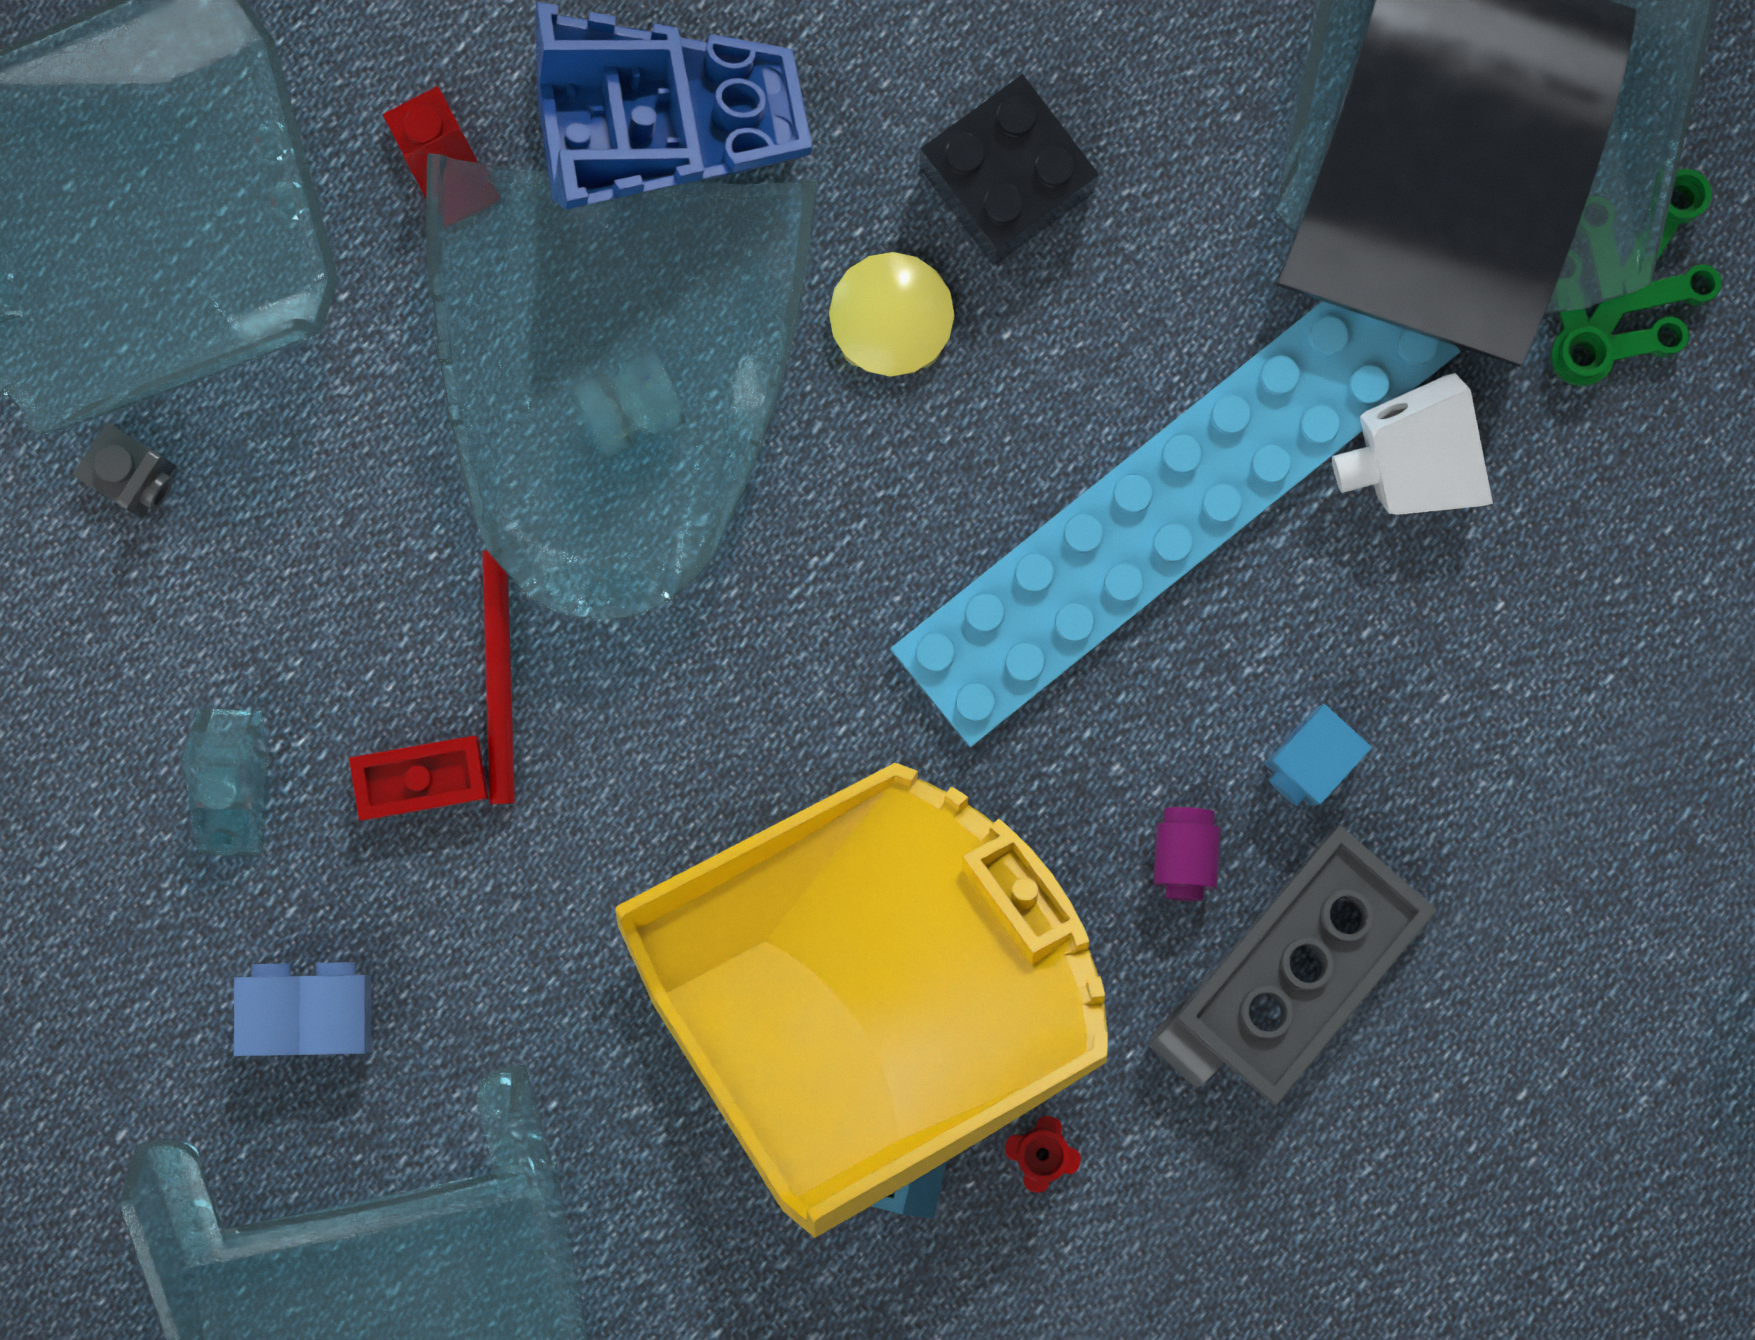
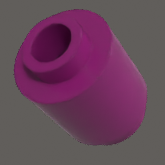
(1187, 853)

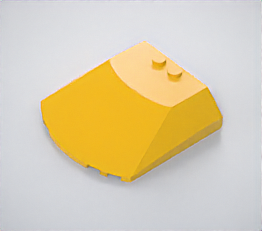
(870, 988)

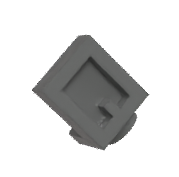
(126, 471)

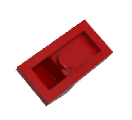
(427, 127)

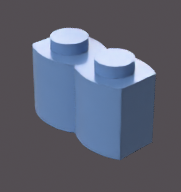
(302, 1013)

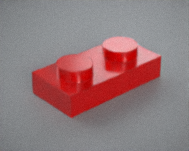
(418, 778)

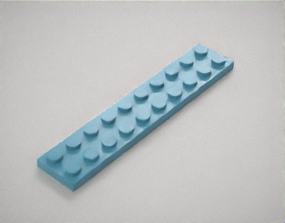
(1160, 513)

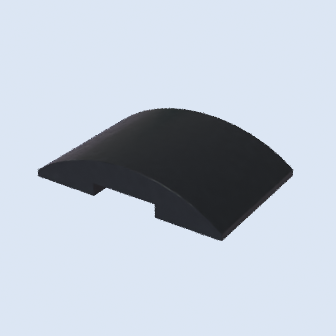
(1461, 165)

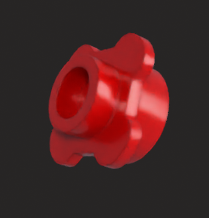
(1041, 1172)

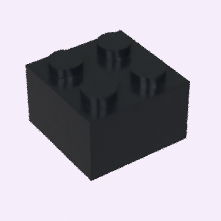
(1008, 170)

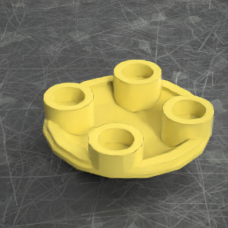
(891, 314)

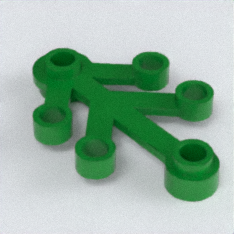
(1596, 332)

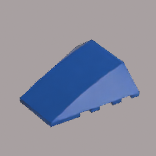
(658, 109)

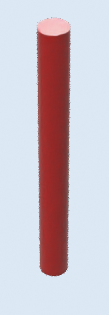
(498, 682)

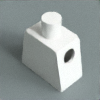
(1420, 451)

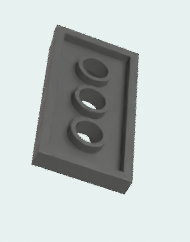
(1215, 1018)

